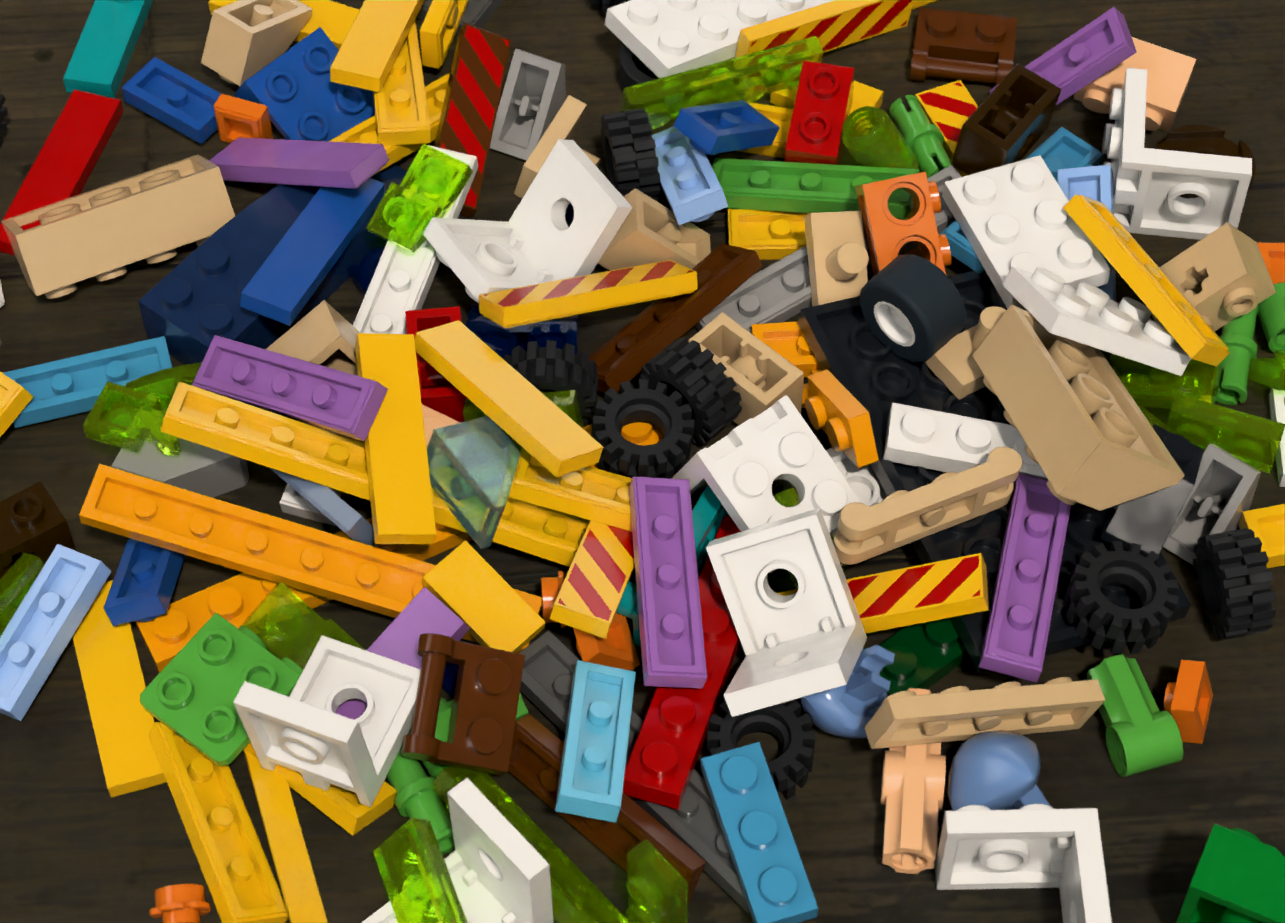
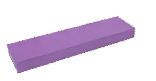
(300, 162)
(291, 387)
(1026, 581)
(667, 583)

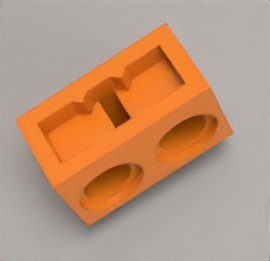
(888, 234)

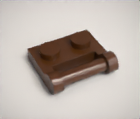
(963, 46)
(481, 709)

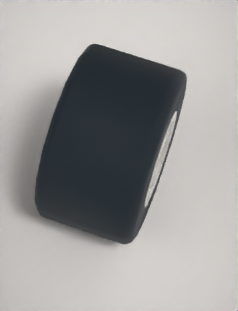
(913, 307)

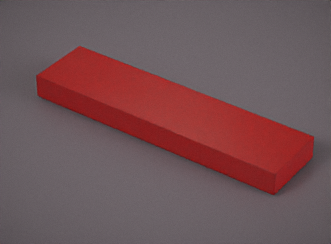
(66, 156)

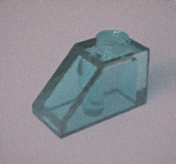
(473, 473)

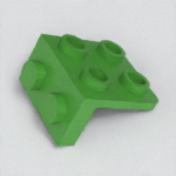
(202, 681)

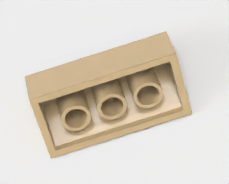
(119, 225)
(1073, 415)

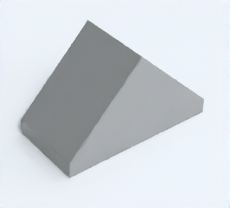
(528, 103)
(1216, 501)

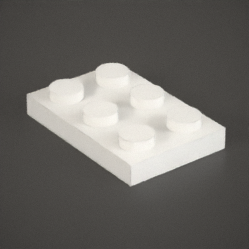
(1019, 221)
(1095, 320)

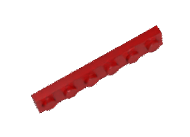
(681, 716)

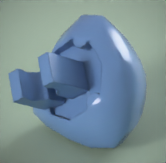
(850, 707)
(996, 772)

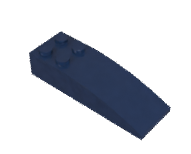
(205, 289)

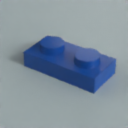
(173, 99)
(725, 127)
(142, 583)

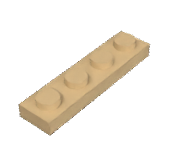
(964, 713)

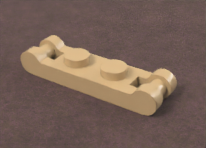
(926, 510)

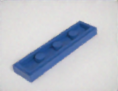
(309, 250)

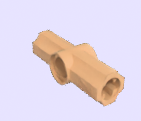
(912, 796)

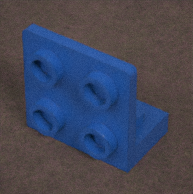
(302, 97)

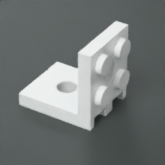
(1152, 180)
(536, 240)
(765, 450)
(795, 640)
(317, 742)
(1027, 851)
(492, 866)

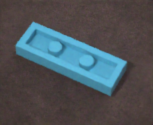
(596, 742)

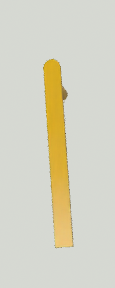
(286, 844)

